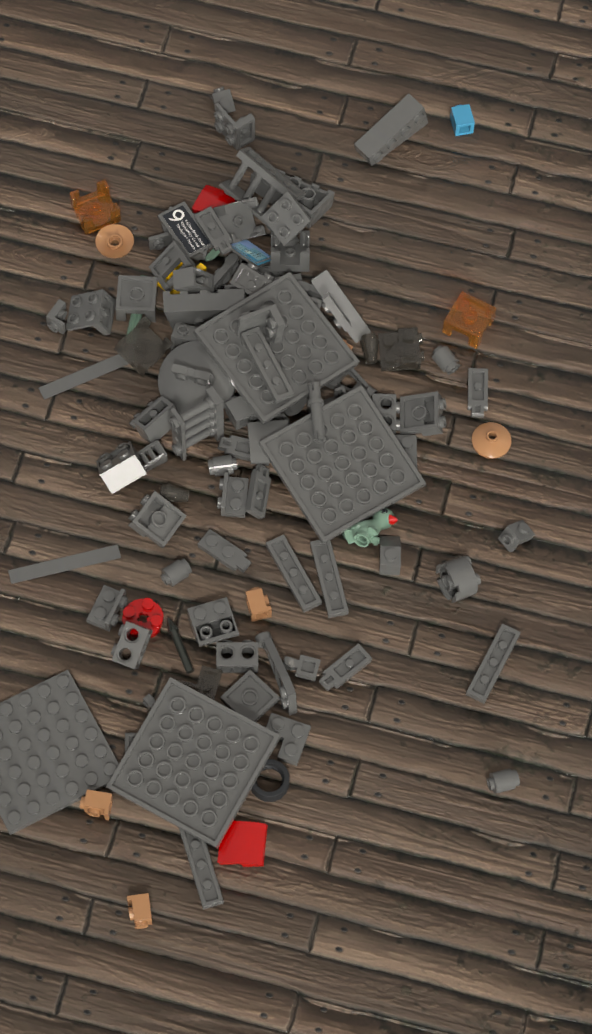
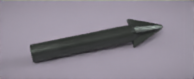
(173, 631)

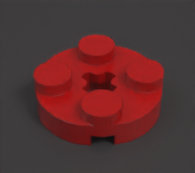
(147, 608)

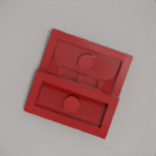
(211, 197)
(243, 844)

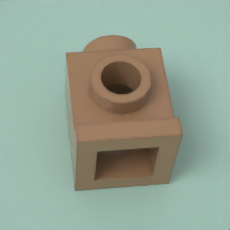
(258, 604)
(97, 803)
(140, 910)

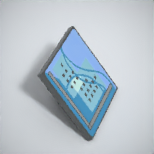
(251, 253)

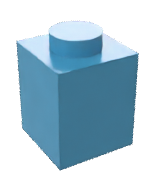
(462, 120)

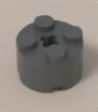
(458, 578)

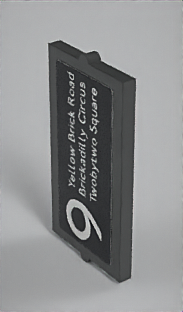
(182, 227)

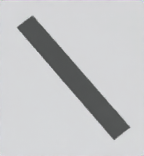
(82, 376)
(64, 564)

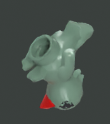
(368, 530)

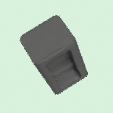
(149, 450)

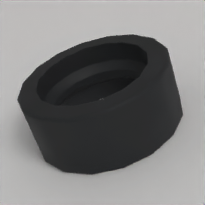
(278, 794)

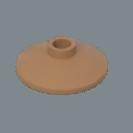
(114, 234)
(489, 447)

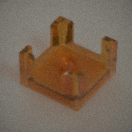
(95, 209)
(469, 318)

